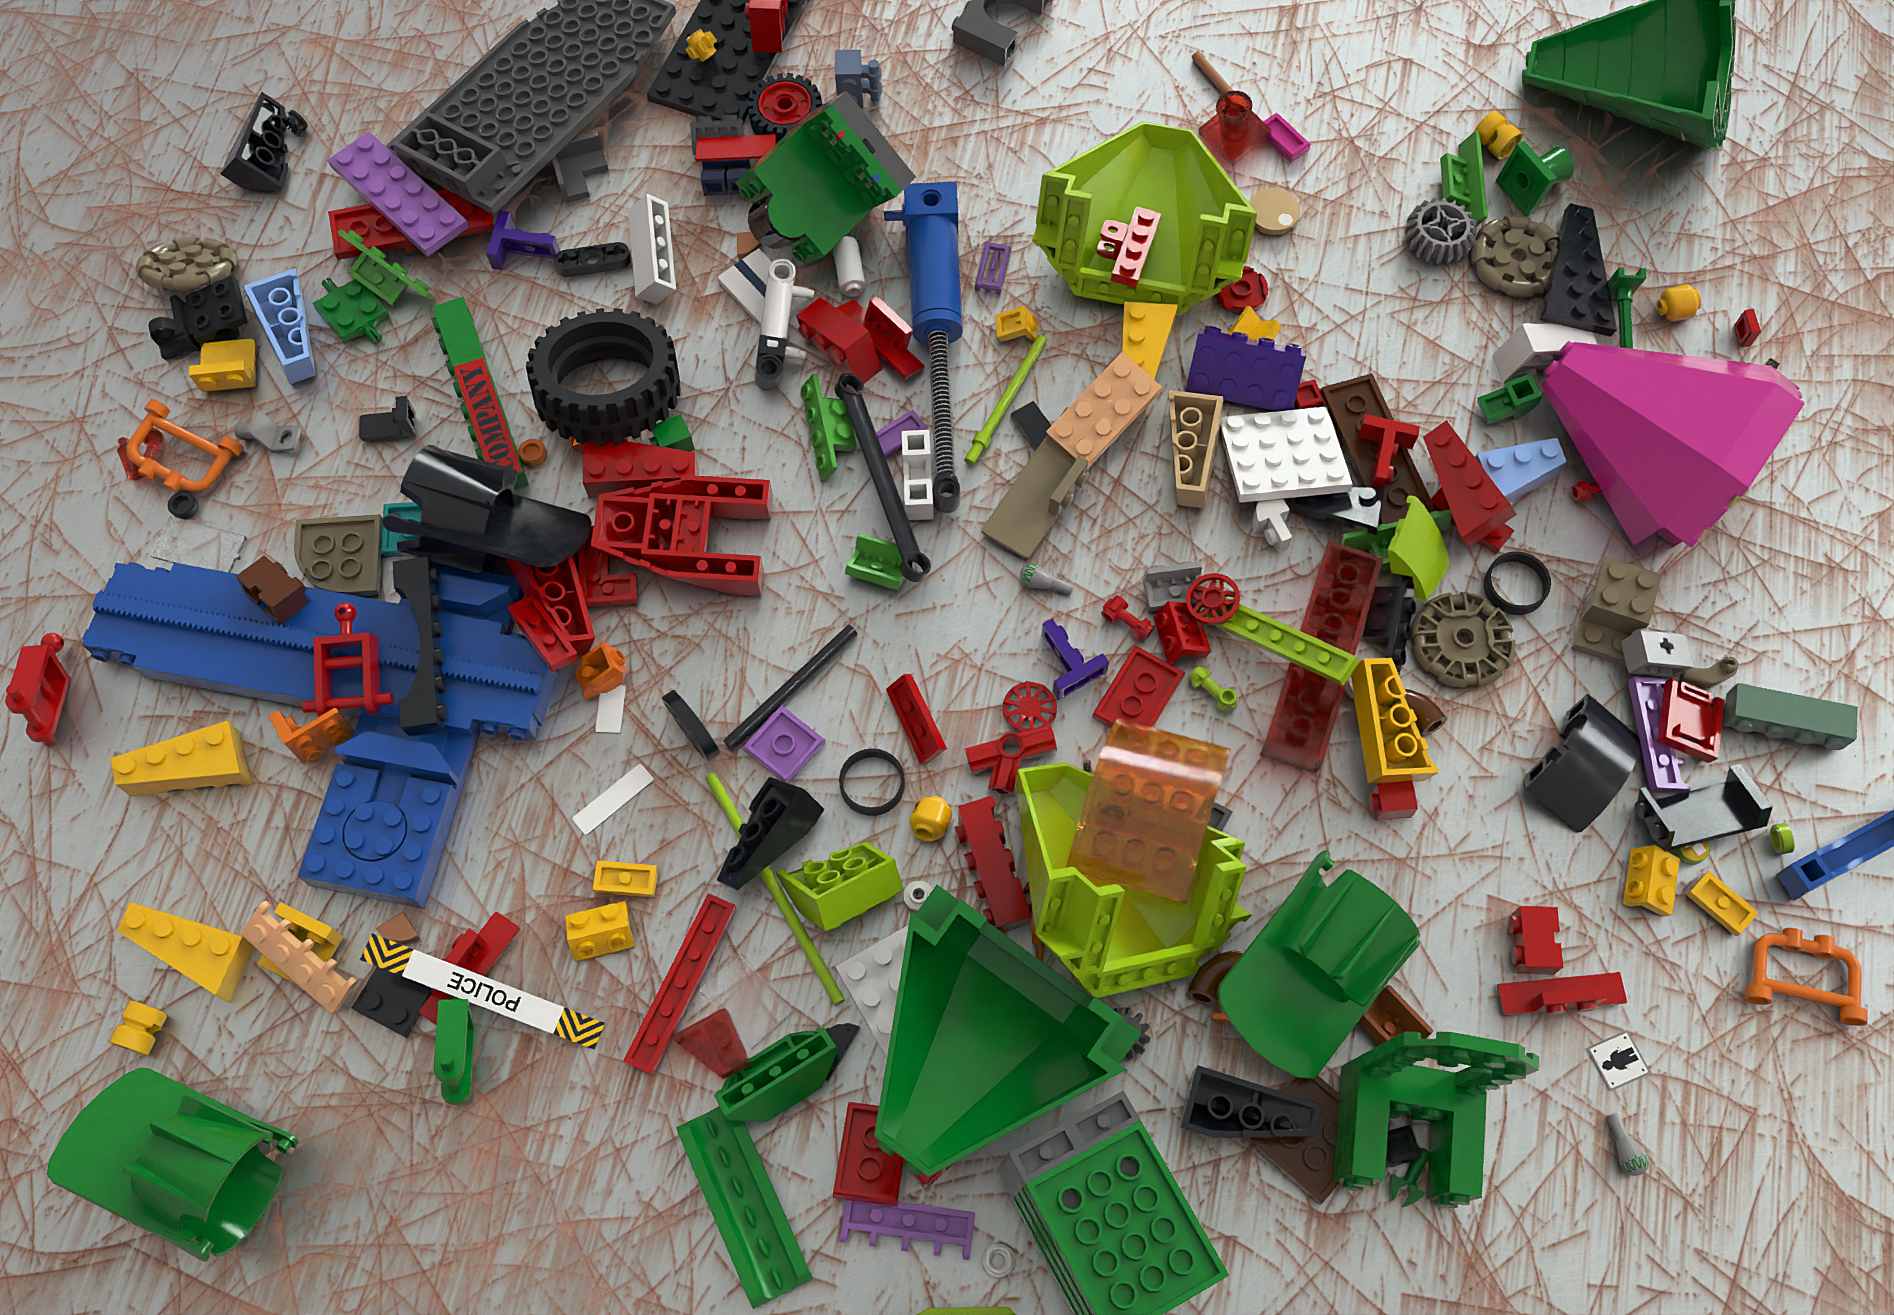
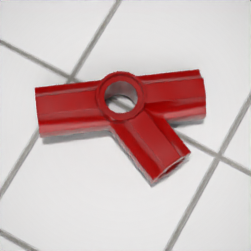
(1005, 766)

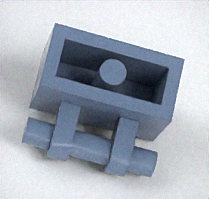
(850, 75)

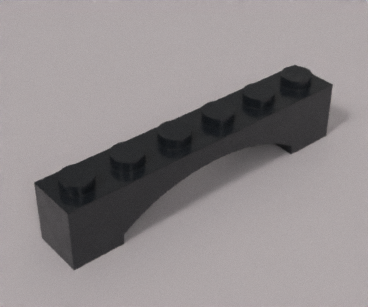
(423, 707)

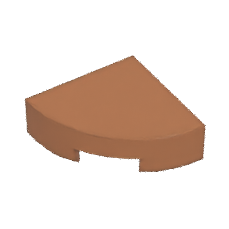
(746, 244)
(398, 929)

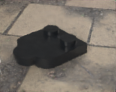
(392, 1001)

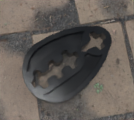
(691, 725)

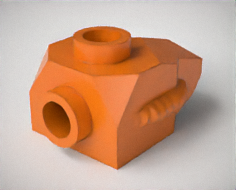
(601, 670)

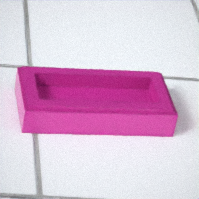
(1286, 138)

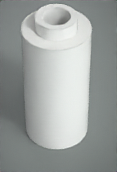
(849, 267)

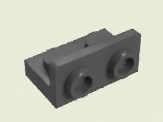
(706, 127)

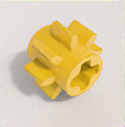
(701, 45)

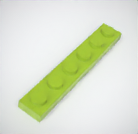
(1289, 644)

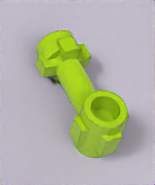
(1226, 697)

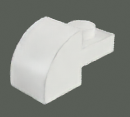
(1271, 518)

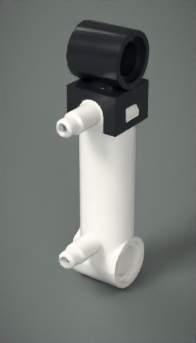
(775, 323)

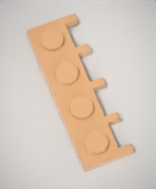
(297, 959)

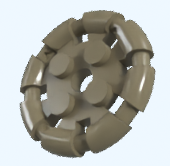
(1517, 243)
(186, 264)
(1462, 655)

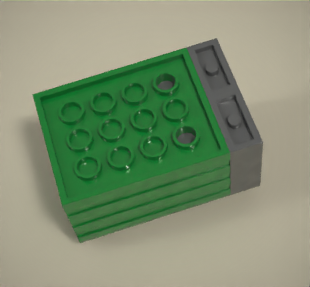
(1110, 1215)

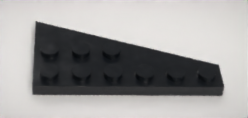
(1578, 277)

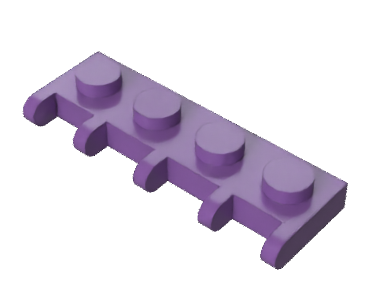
(1659, 759)
(910, 1222)

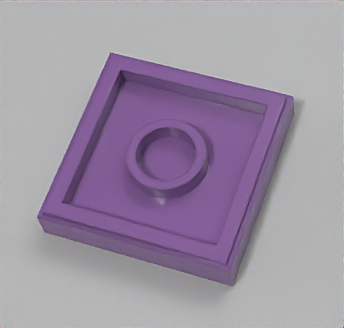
(784, 745)

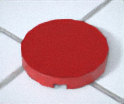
(1248, 291)

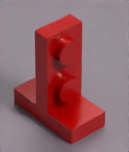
(1389, 435)

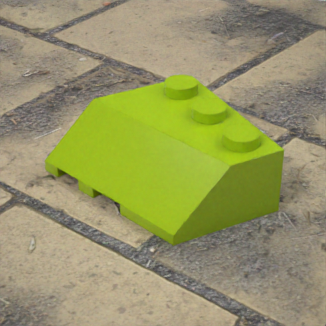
(842, 885)

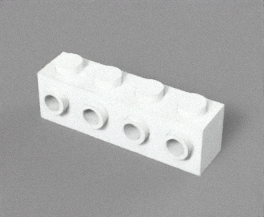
(651, 249)

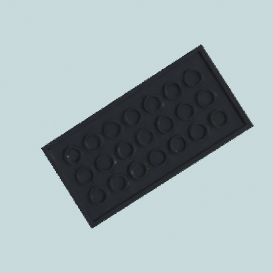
(729, 75)

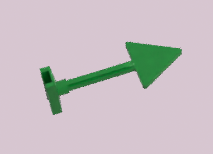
(1622, 290)

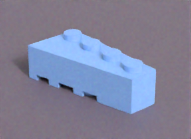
(282, 315)

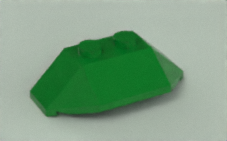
(778, 1077)

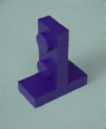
(508, 240)
(1072, 661)

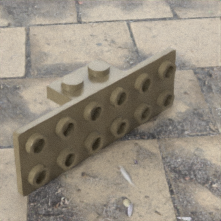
(1036, 498)

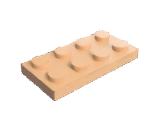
(1104, 409)

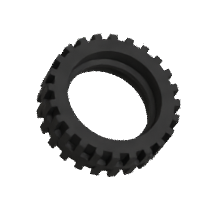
(611, 414)

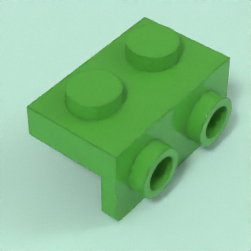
(875, 562)

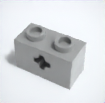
(1657, 653)

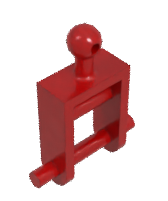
(323, 665)
(39, 688)

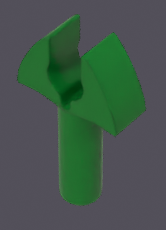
(1410, 1179)

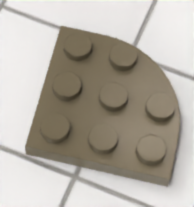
(341, 553)

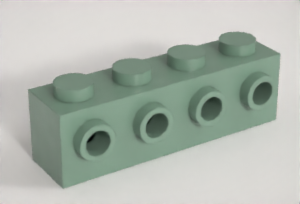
(1791, 716)

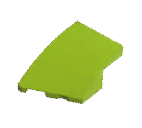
(1419, 550)

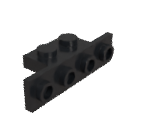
(1390, 618)

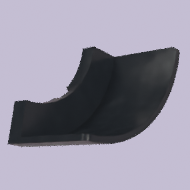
(1587, 765)

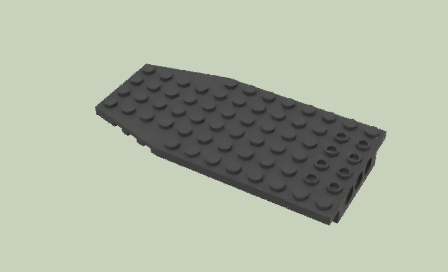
(530, 97)

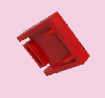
(1688, 714)

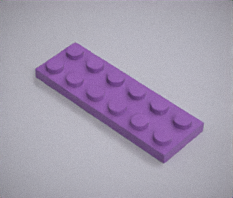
(398, 193)

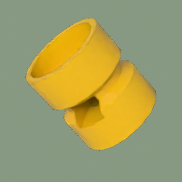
(1498, 135)
(138, 1028)

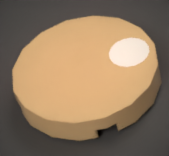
(1275, 210)

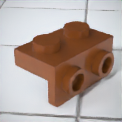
(1391, 1016)

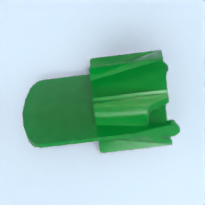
(1316, 968)
(171, 1162)

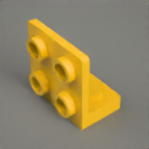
(303, 928)

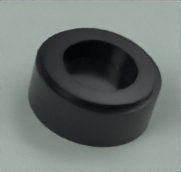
(183, 505)

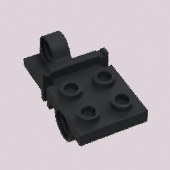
(206, 315)

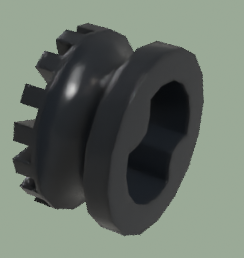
(295, 122)

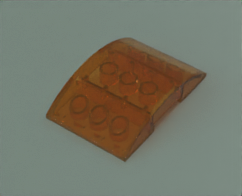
(1148, 809)

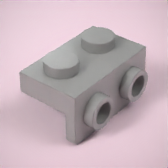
(1170, 583)

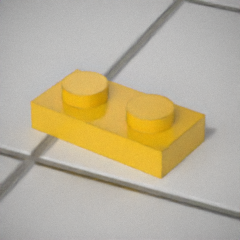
(625, 879)
(1722, 903)

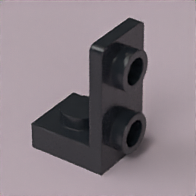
(388, 425)

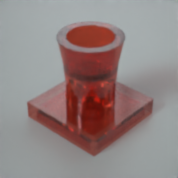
(1235, 127)

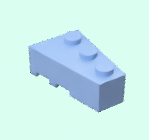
(1523, 466)

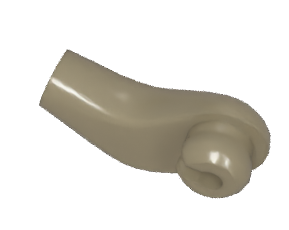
(1713, 675)

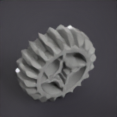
(1435, 237)

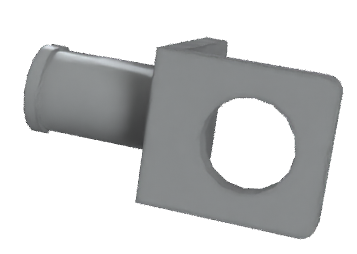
(267, 432)

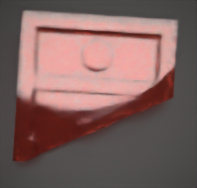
(715, 1043)

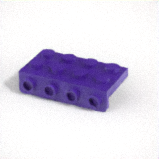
(1246, 369)

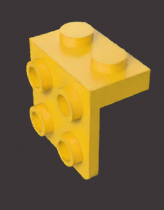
(225, 365)

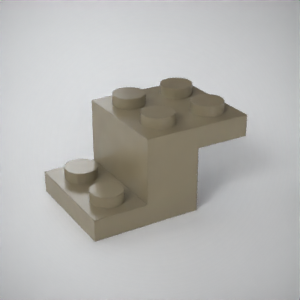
(1615, 608)

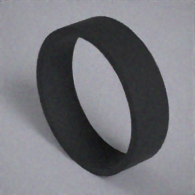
(1528, 560)
(868, 753)

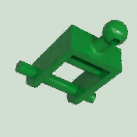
(454, 1049)

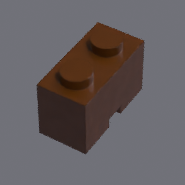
(271, 585)

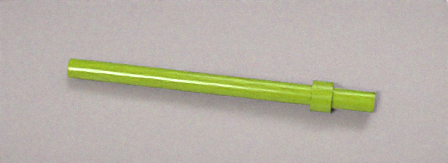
(982, 438)

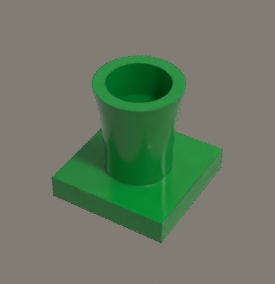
(1530, 177)

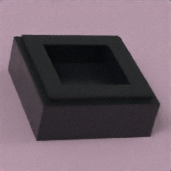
(1402, 1146)

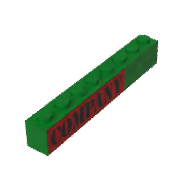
(476, 387)

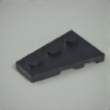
(1357, 507)

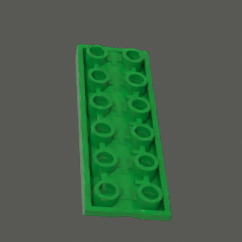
(744, 1206)

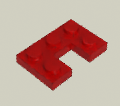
(599, 586)

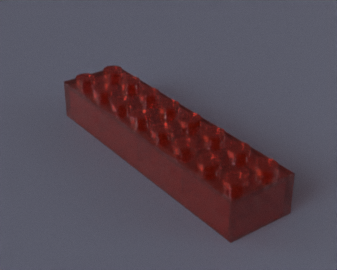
(1336, 616)

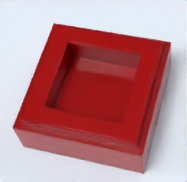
(1747, 328)
(1308, 396)

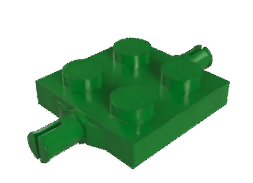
(351, 310)

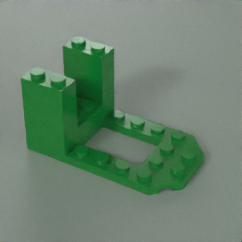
(1388, 1085)

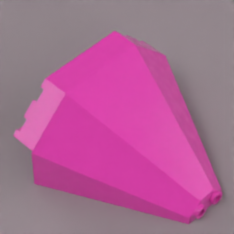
(1669, 431)

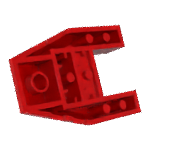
(669, 529)

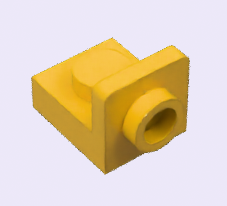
(1016, 323)

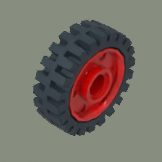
(781, 104)

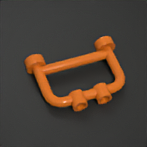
(172, 479)
(1822, 947)

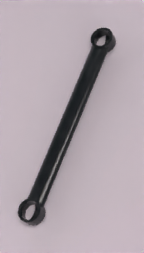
(882, 478)

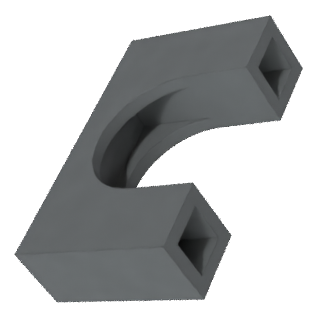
(986, 37)

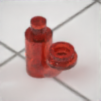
(152, 442)

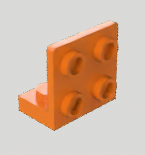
(313, 738)

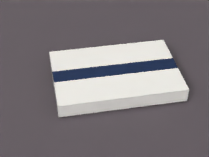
(748, 282)

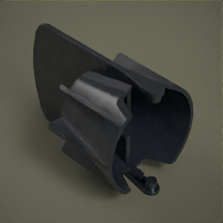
(476, 516)

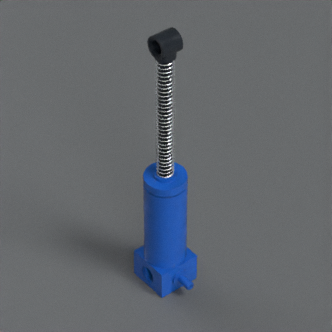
(935, 309)

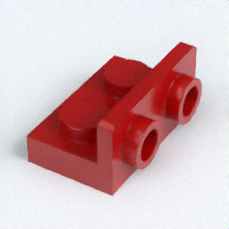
(1180, 632)

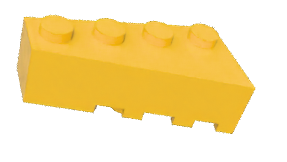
(1147, 333)
(1387, 725)
(185, 762)
(196, 950)

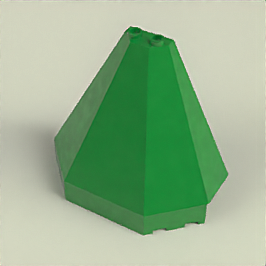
(983, 1039)

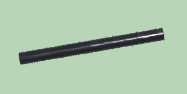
(790, 687)

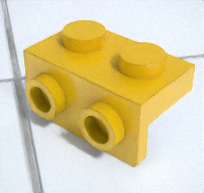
(1651, 879)
(599, 931)

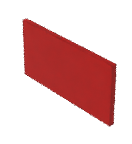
(733, 147)

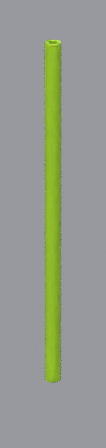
(780, 898)

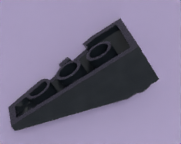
(259, 150)
(777, 822)
(1237, 1108)

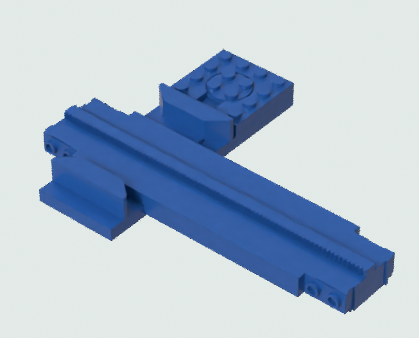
(395, 791)

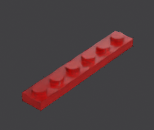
(679, 984)

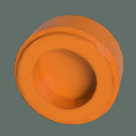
(532, 453)

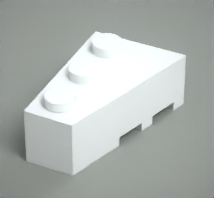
(1535, 348)

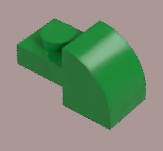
(1513, 400)

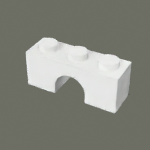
(917, 474)

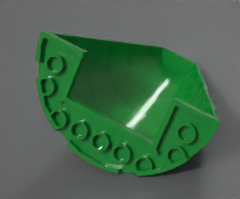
(1648, 64)

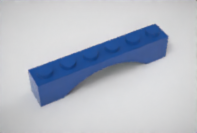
(1838, 857)

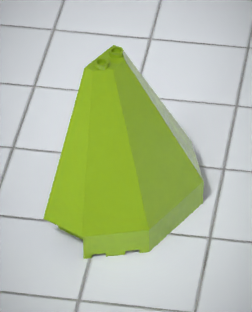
(1159, 168)
(1110, 932)

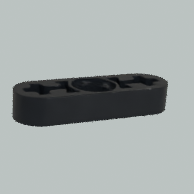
(583, 253)

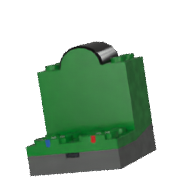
(821, 180)

